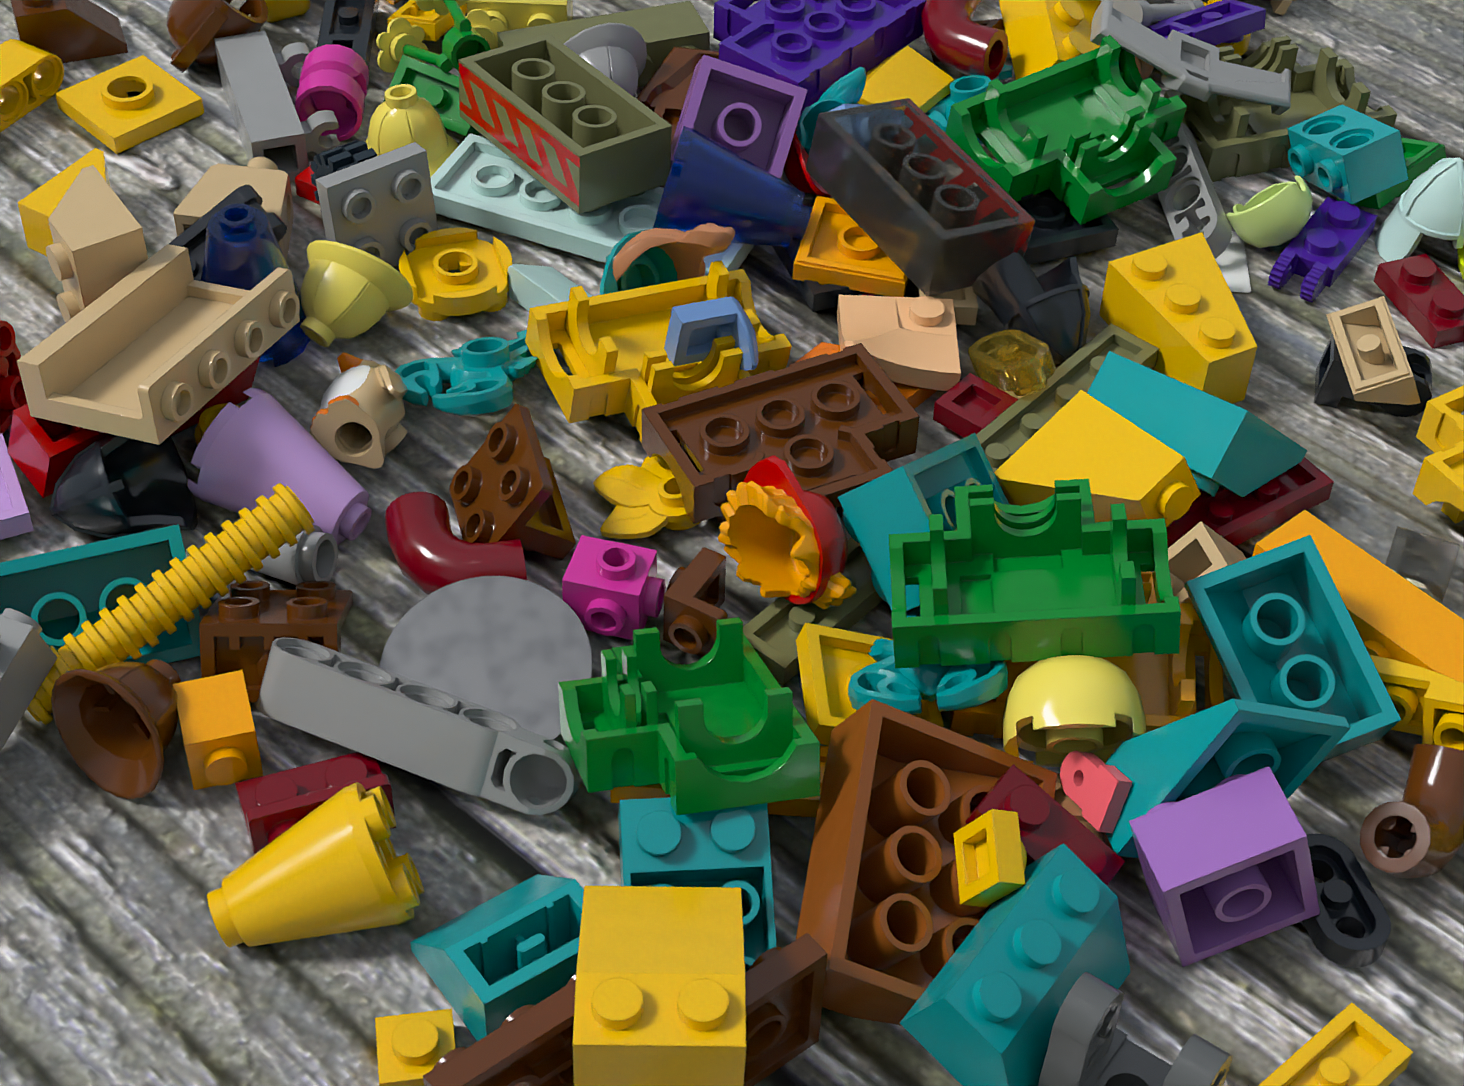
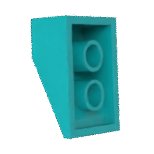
(906, 498)
(1217, 744)

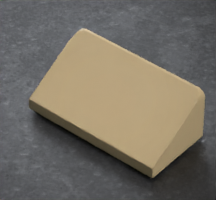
(1373, 354)

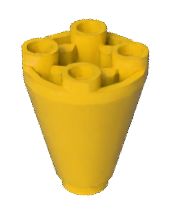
(321, 877)

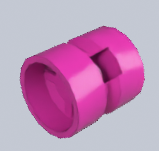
(334, 81)

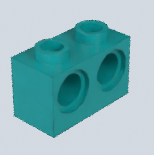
(1347, 153)

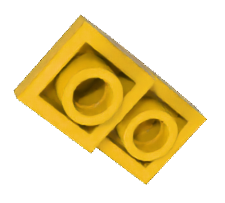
(1425, 702)

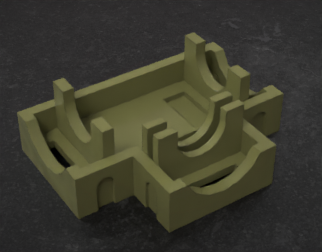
(1244, 135)

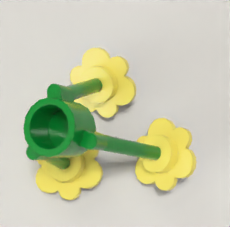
(468, 37)

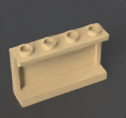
(154, 348)

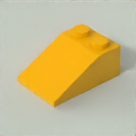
(660, 987)

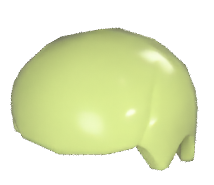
(1273, 214)

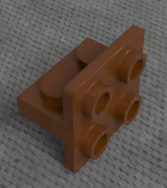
(512, 491)

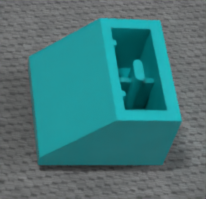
(506, 951)

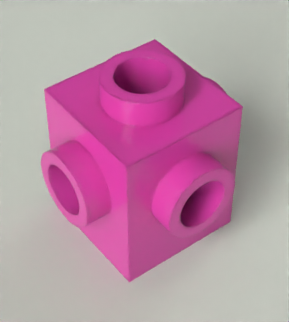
(613, 586)

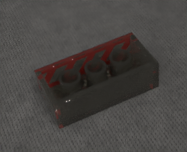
(916, 194)

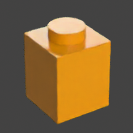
(218, 730)

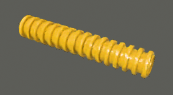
(179, 590)

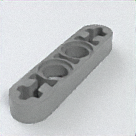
(1183, 186)

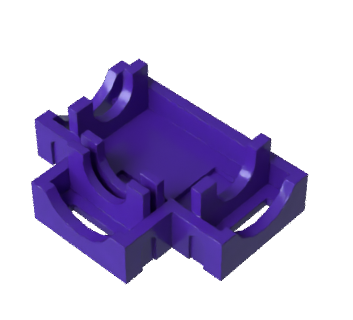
(814, 39)

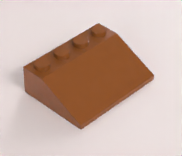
(885, 857)

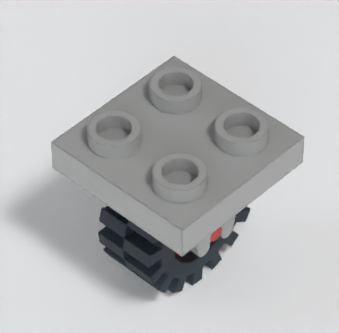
(375, 199)

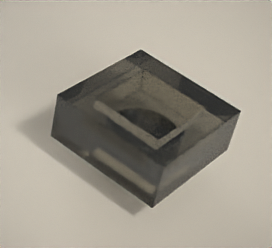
(1423, 561)

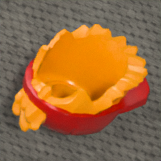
(786, 537)

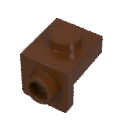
(695, 602)

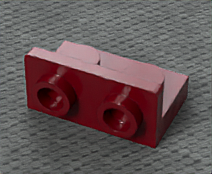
(284, 798)

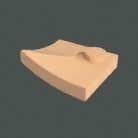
(905, 335)

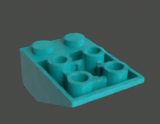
(703, 851)

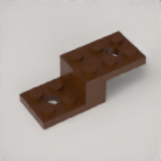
(537, 1040)

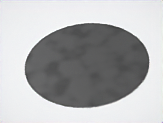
(494, 646)

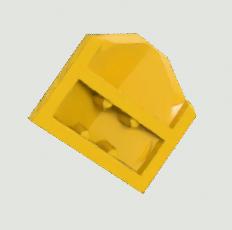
(906, 76)

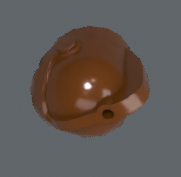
(198, 22)

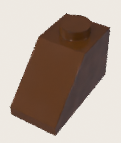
(69, 28)

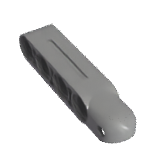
(415, 727)

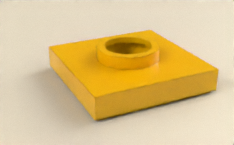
(123, 122)

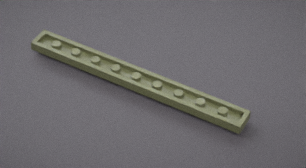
(778, 625)

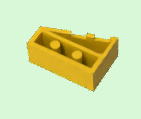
(1046, 32)
(1185, 309)

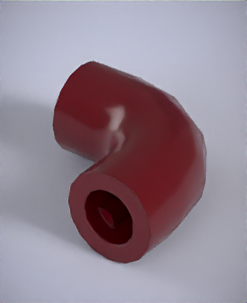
(960, 41)
(433, 555)

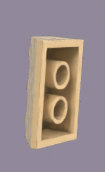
(92, 242)

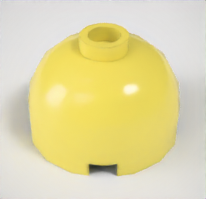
(1071, 707)

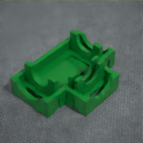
(1074, 132)
(1031, 582)
(702, 729)

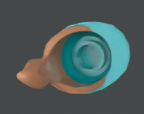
(662, 256)

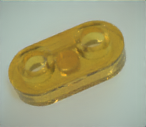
(1012, 361)

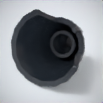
(1045, 307)
(124, 489)

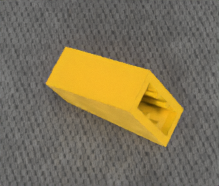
(1111, 452)

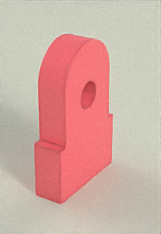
(1095, 788)

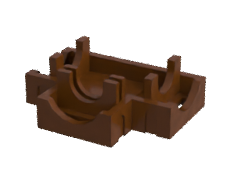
(803, 414)

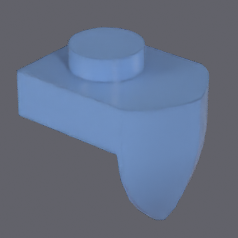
(698, 323)

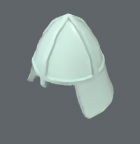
(1428, 207)

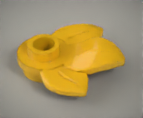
(644, 500)

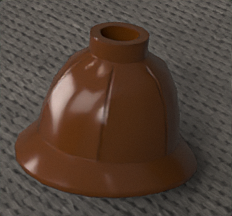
(118, 723)

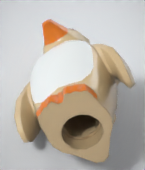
(361, 413)

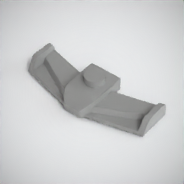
(1192, 64)

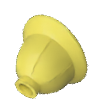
(406, 120)
(348, 291)

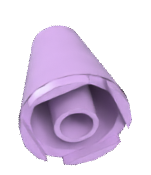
(265, 445)

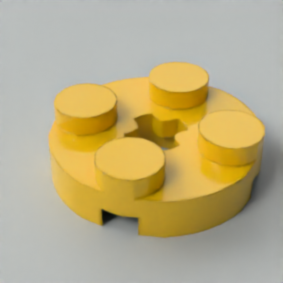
(476, 288)

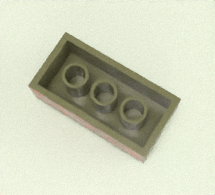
(565, 122)

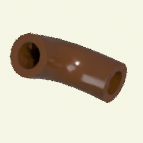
(1427, 825)

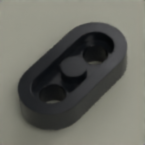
(1346, 906)

